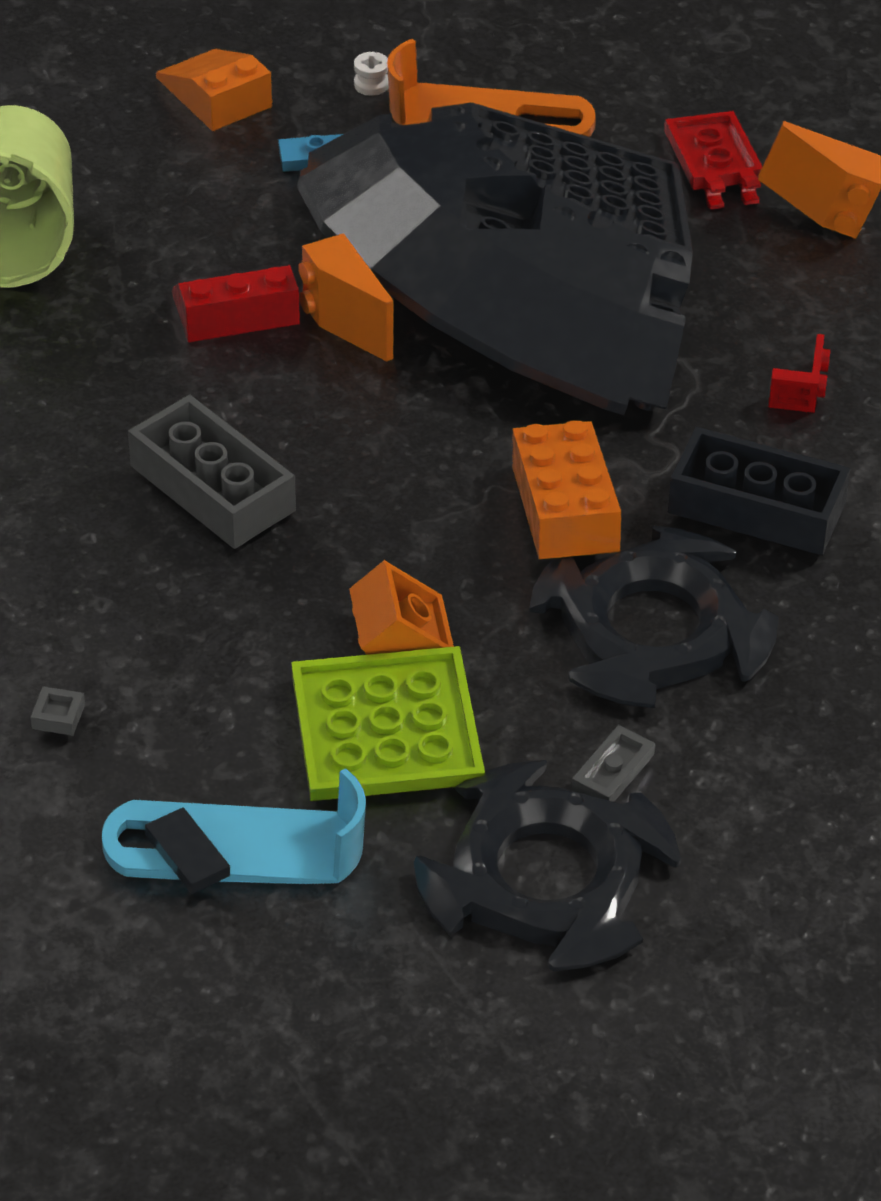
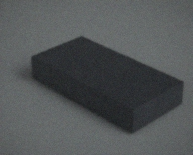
(187, 850)

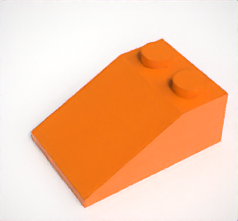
(220, 86)
(823, 177)
(346, 296)

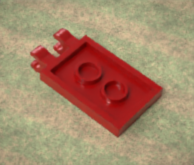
(715, 155)

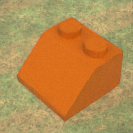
(398, 612)

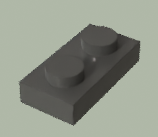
(613, 765)

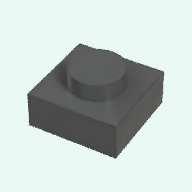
(57, 710)

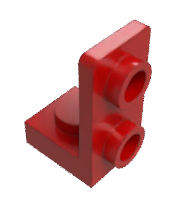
(800, 389)

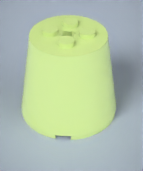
(33, 196)

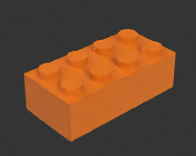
(566, 490)

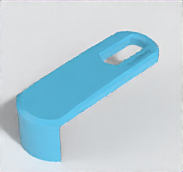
(255, 841)

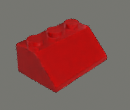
(238, 303)

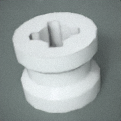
(371, 73)

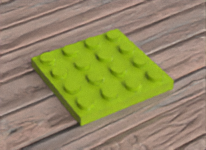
(387, 720)

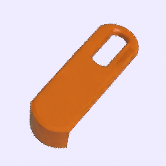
(413, 101)

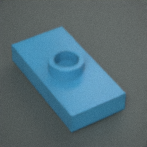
(295, 150)

